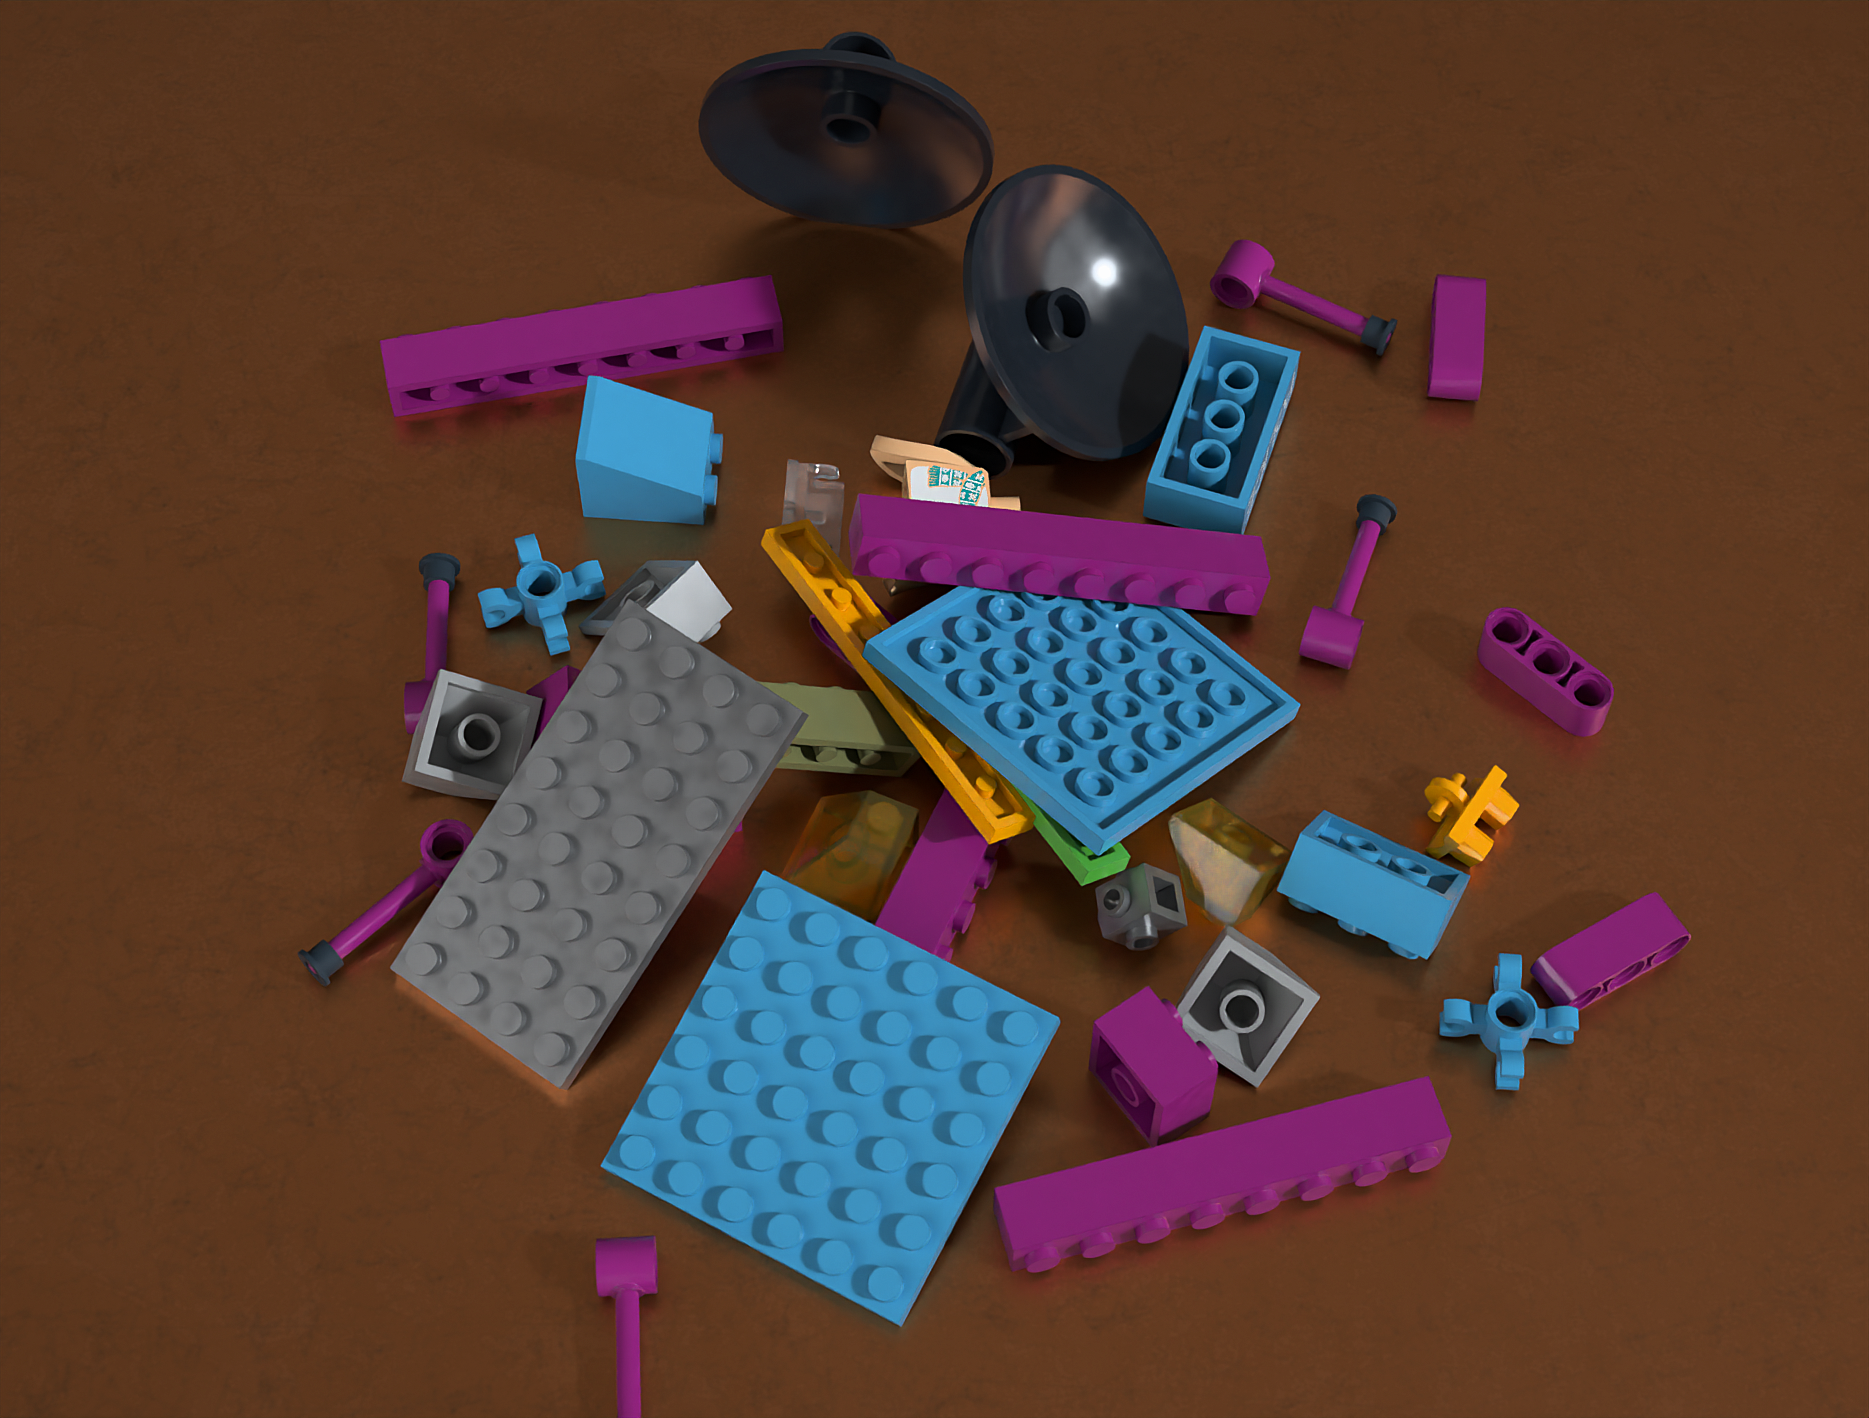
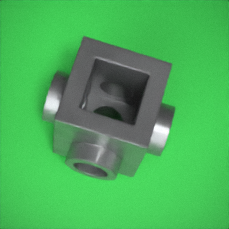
(1140, 907)

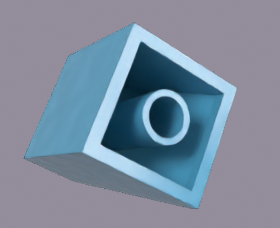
(645, 456)

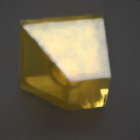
(854, 851)
(1225, 861)

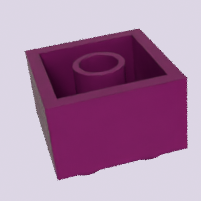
(1153, 1067)

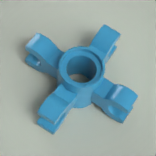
(542, 611)
(1551, 1024)

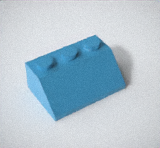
(1372, 885)

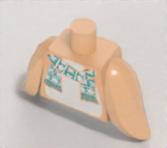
(935, 476)

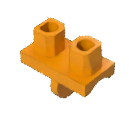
(1481, 799)

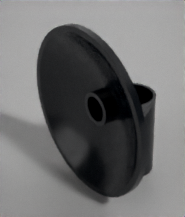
(846, 136)
(1067, 325)

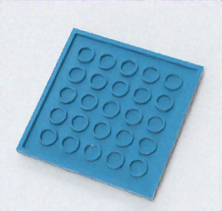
(1083, 699)
(832, 1096)

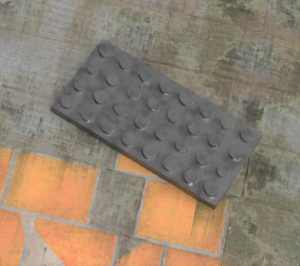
(598, 843)

